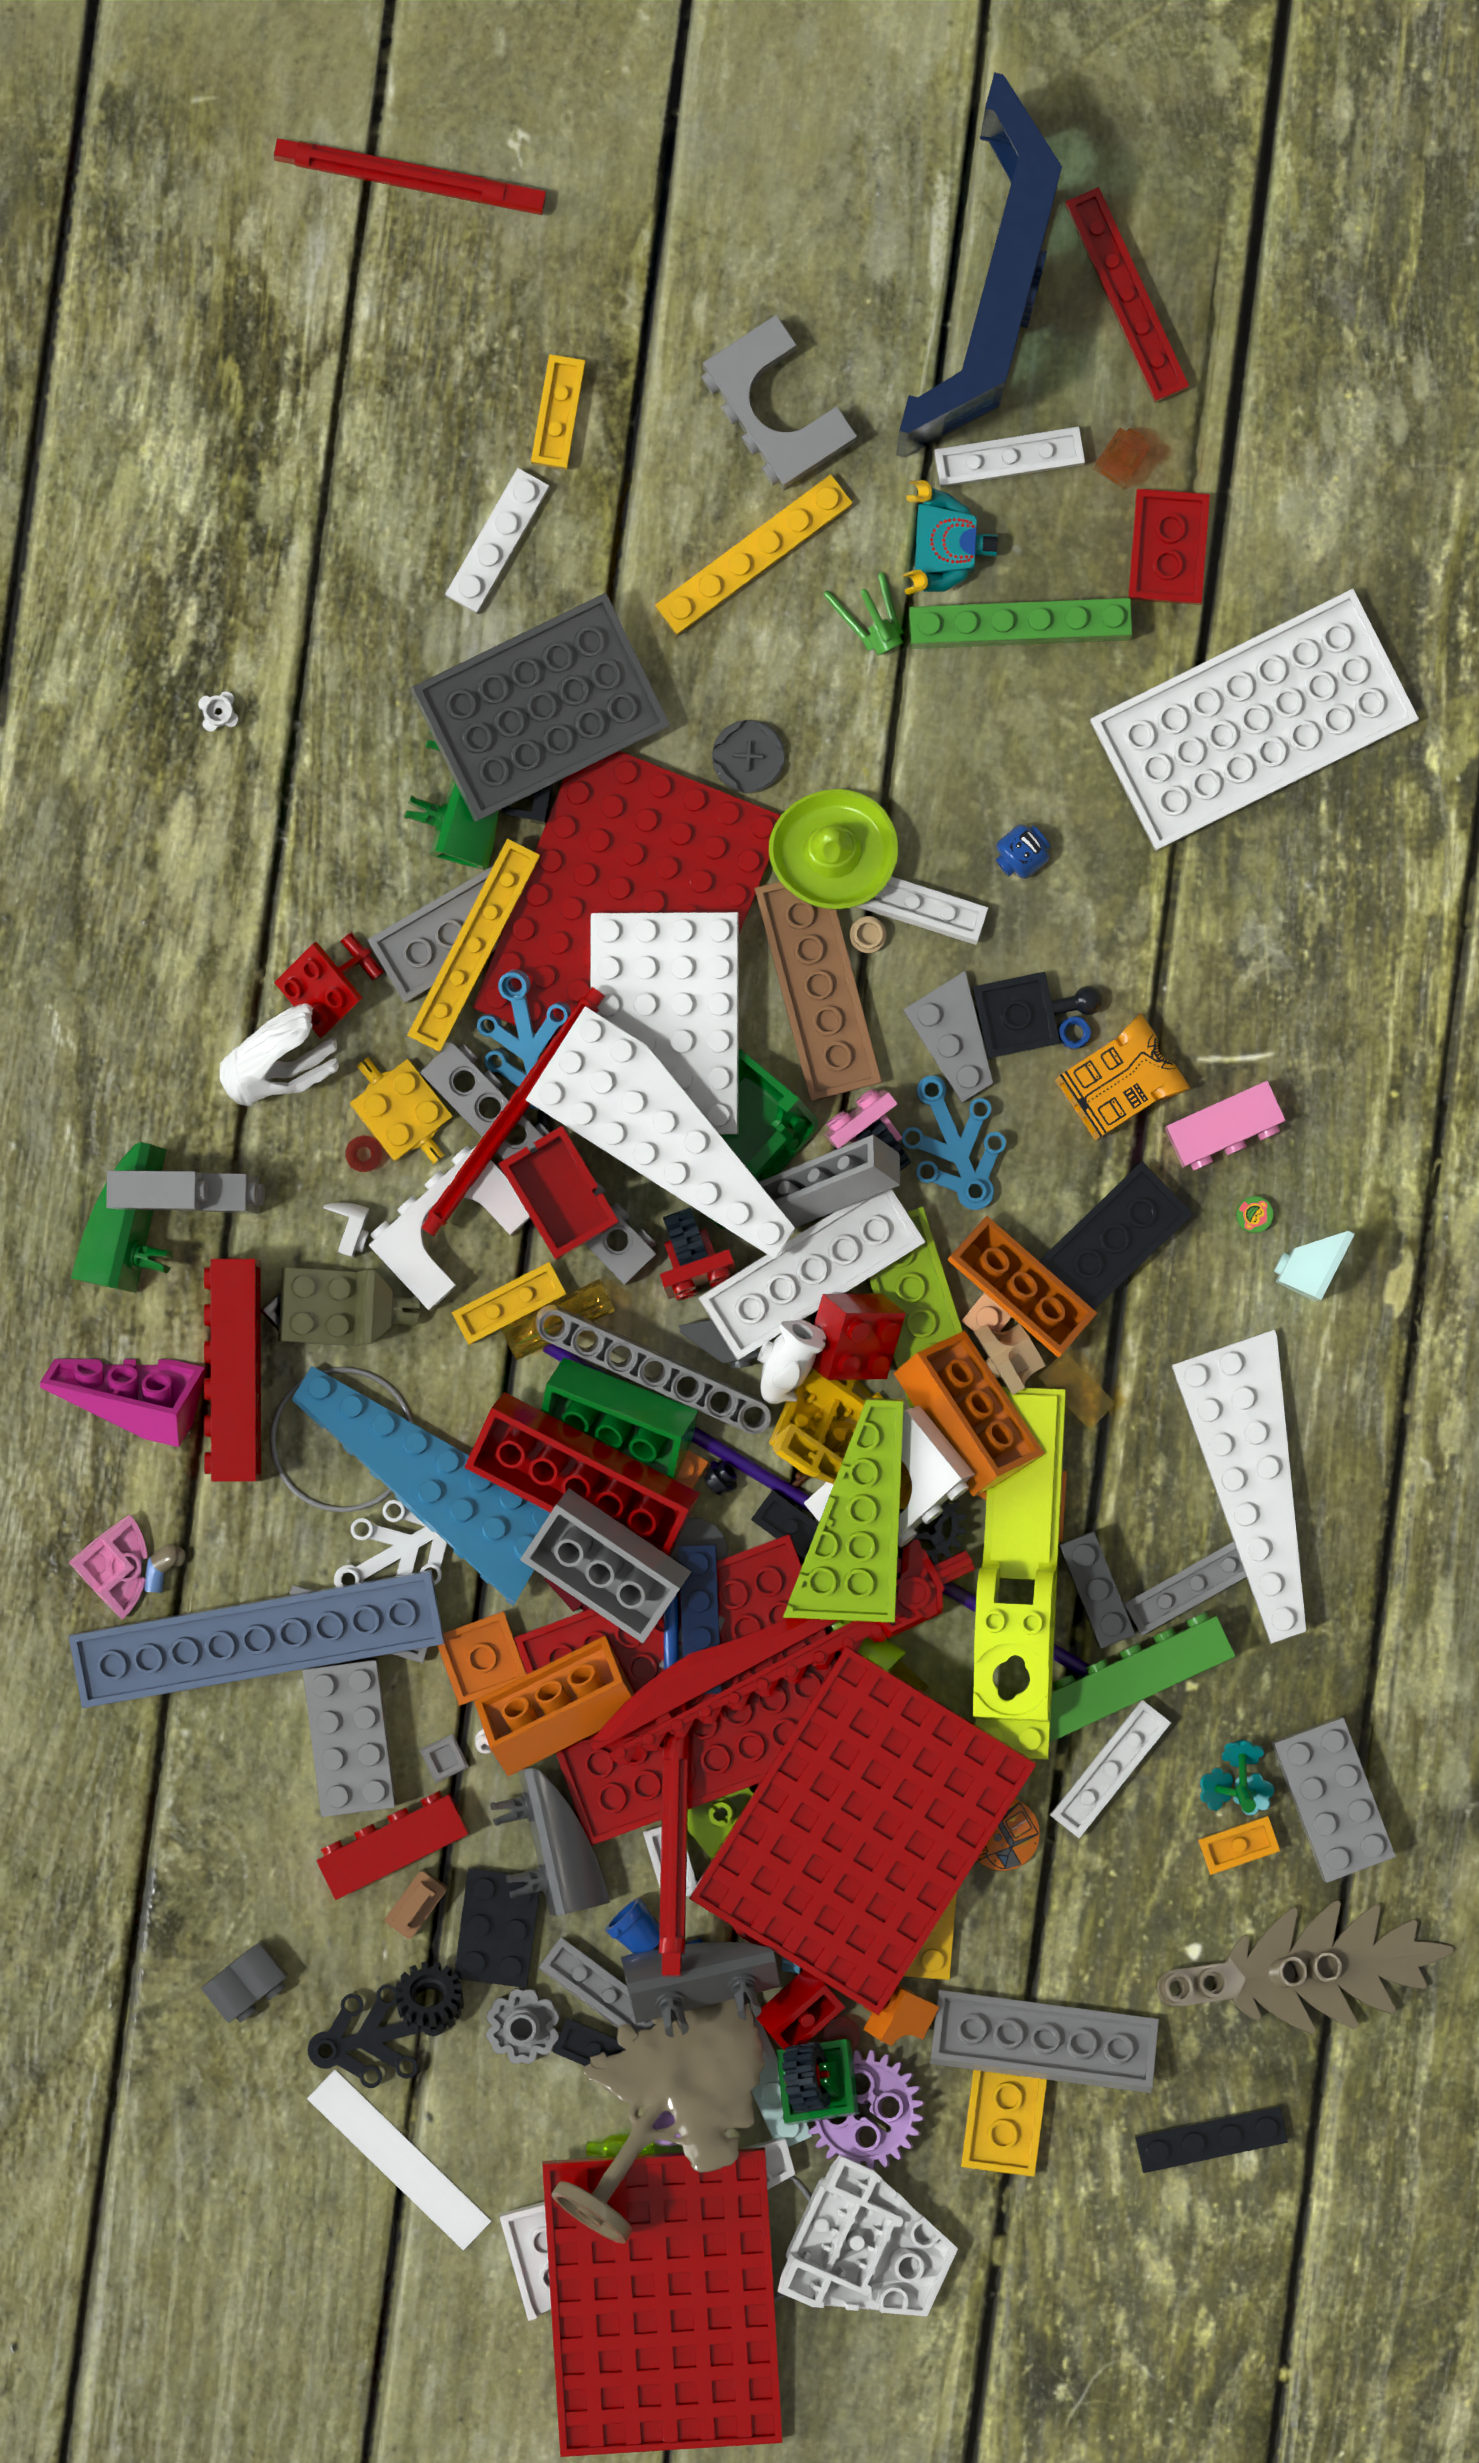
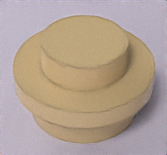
(867, 934)

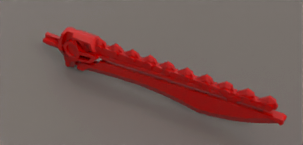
(917, 1600)

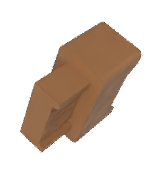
(416, 1904)

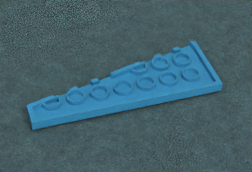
(429, 1478)

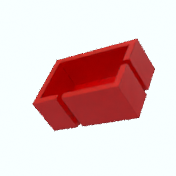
(559, 1193)

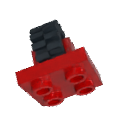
(692, 1258)

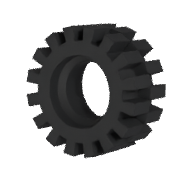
(429, 1979)

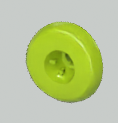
(834, 849)

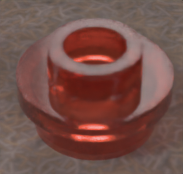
(352, 1149)

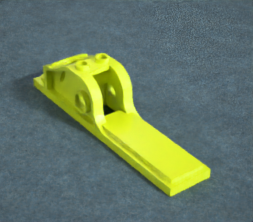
(1022, 1546)

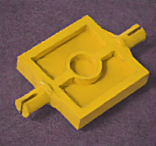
(400, 1110)

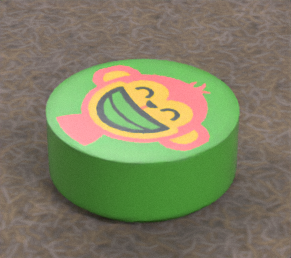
(1254, 1214)

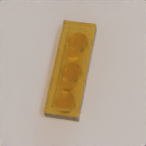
(587, 1302)

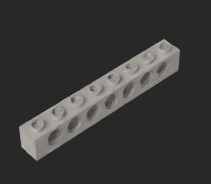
(442, 1074)

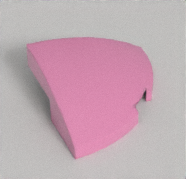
(114, 1565)

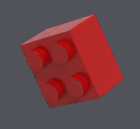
(859, 1336)

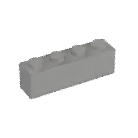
(834, 1180)

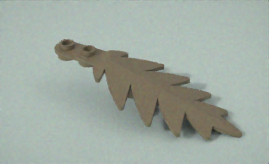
(1310, 1968)

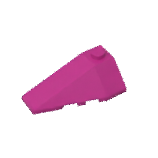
(143, 1399)

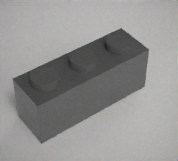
(1096, 1589)

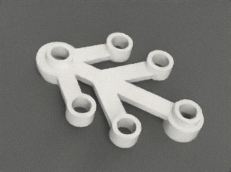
(404, 1547)

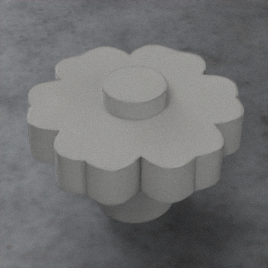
(522, 2025)

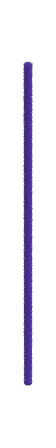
(799, 1497)

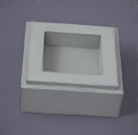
(444, 1758)

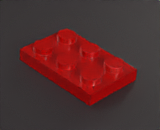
(1168, 546)

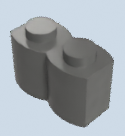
(245, 1982)

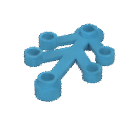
(527, 1045)
(956, 1148)

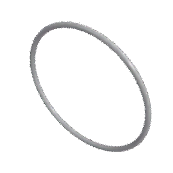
(273, 1440)

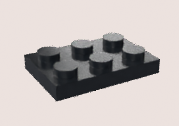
(495, 1930)

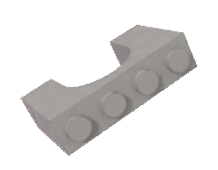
(785, 454)

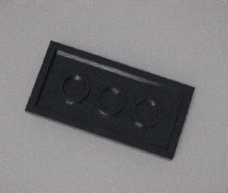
(1116, 1236)

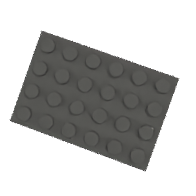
(539, 707)

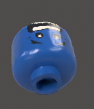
(1022, 851)

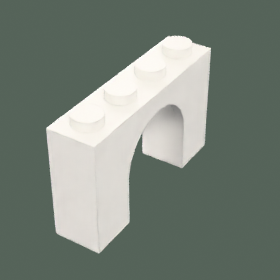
(402, 1242)
(934, 1470)

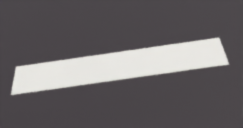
(399, 2159)

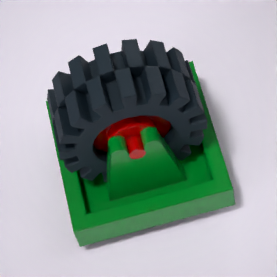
(817, 2081)

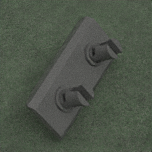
(566, 1860)
(708, 1976)

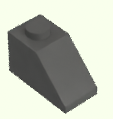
(710, 1340)

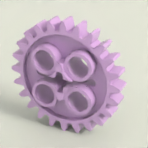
(885, 2082)

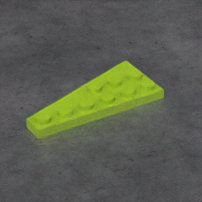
(855, 1545)

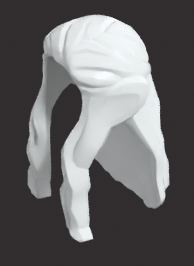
(251, 1065)

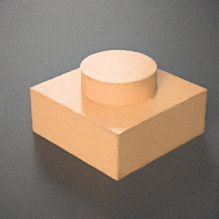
(986, 1312)

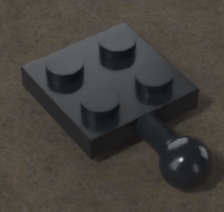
(1020, 1016)

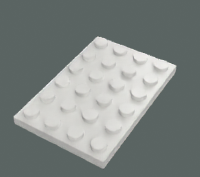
(678, 993)

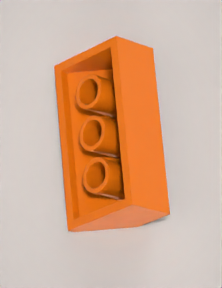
(1022, 1286)
(969, 1410)
(553, 1706)

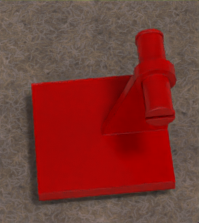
(323, 985)

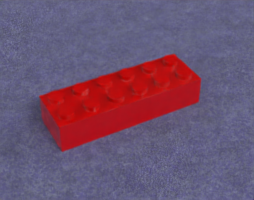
(234, 1370)
(545, 1457)

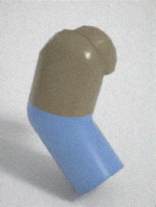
(159, 1564)

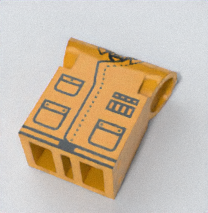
(1121, 1079)

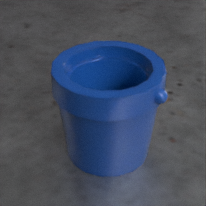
(635, 1927)

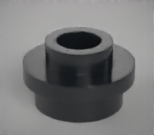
(720, 1478)

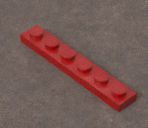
(1126, 295)

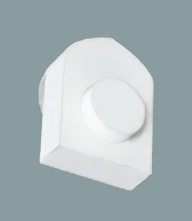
(354, 1235)

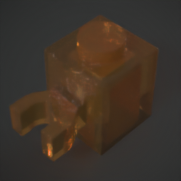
(1122, 456)

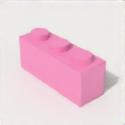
(1225, 1126)

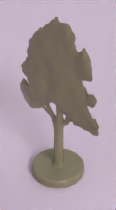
(695, 2077)

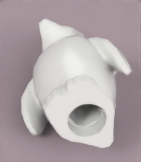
(789, 1359)

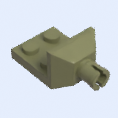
(339, 1307)

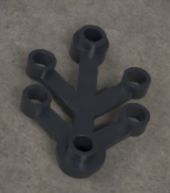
(368, 2038)

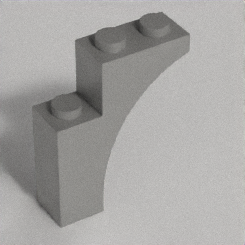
(184, 1191)

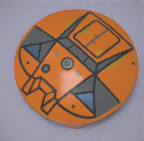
(1013, 1839)

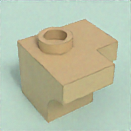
(1010, 1355)

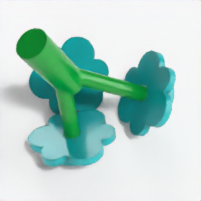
(1250, 1792)

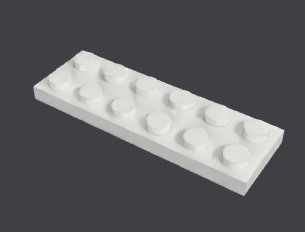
(818, 1261)

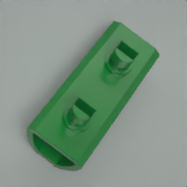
(457, 834)
(117, 1239)

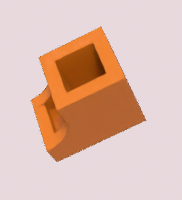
(902, 2015)

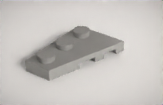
(953, 1036)

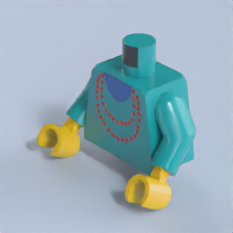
(944, 541)

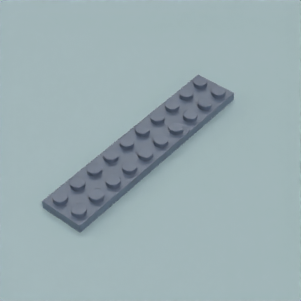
(256, 1639)

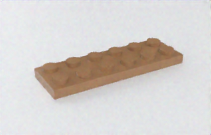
(818, 993)

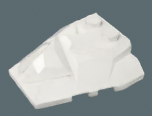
(864, 2247)

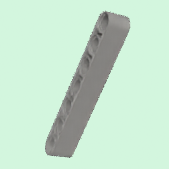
(666, 1382)

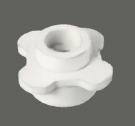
(210, 704)

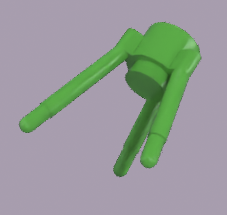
(883, 635)

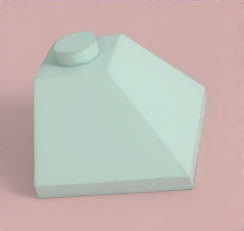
(1313, 1265)

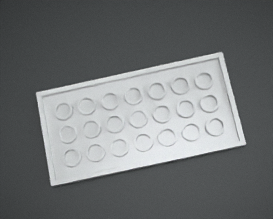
(1254, 719)

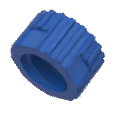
(1074, 1021)

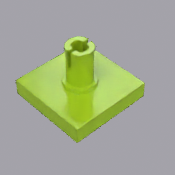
(714, 1819)

